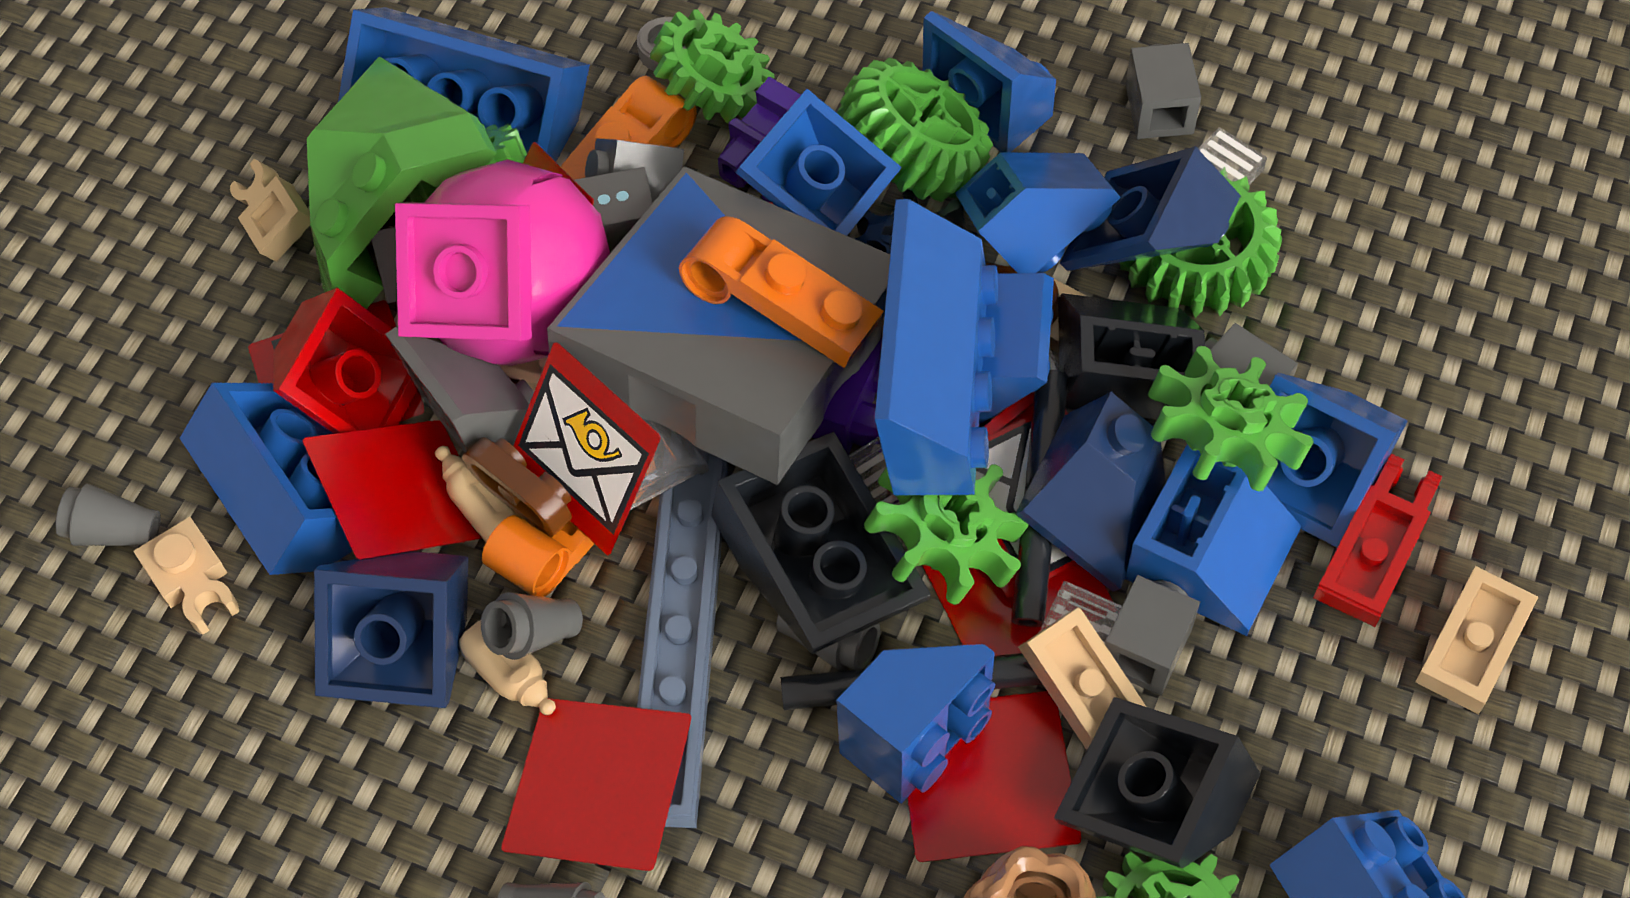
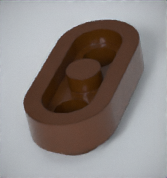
(505, 475)

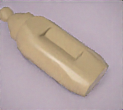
(470, 496)
(512, 679)

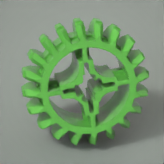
(918, 126)
(1213, 273)

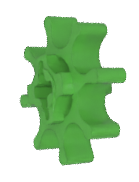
(1230, 418)
(951, 534)

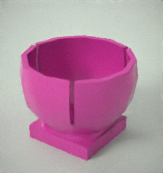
(495, 260)

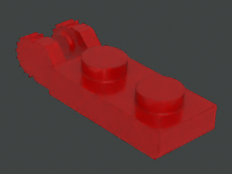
(1376, 546)

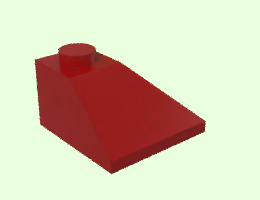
(341, 366)

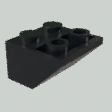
(1121, 349)

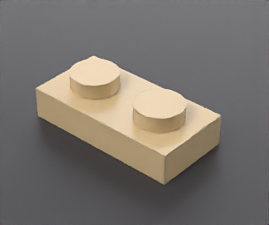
(1477, 640)
(1078, 672)

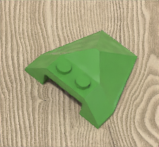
(373, 155)

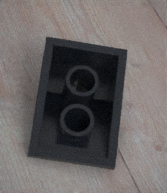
(810, 546)

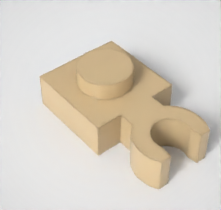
(274, 211)
(186, 571)

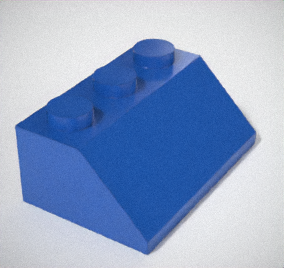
(257, 464)

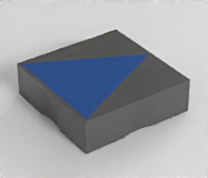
(708, 368)

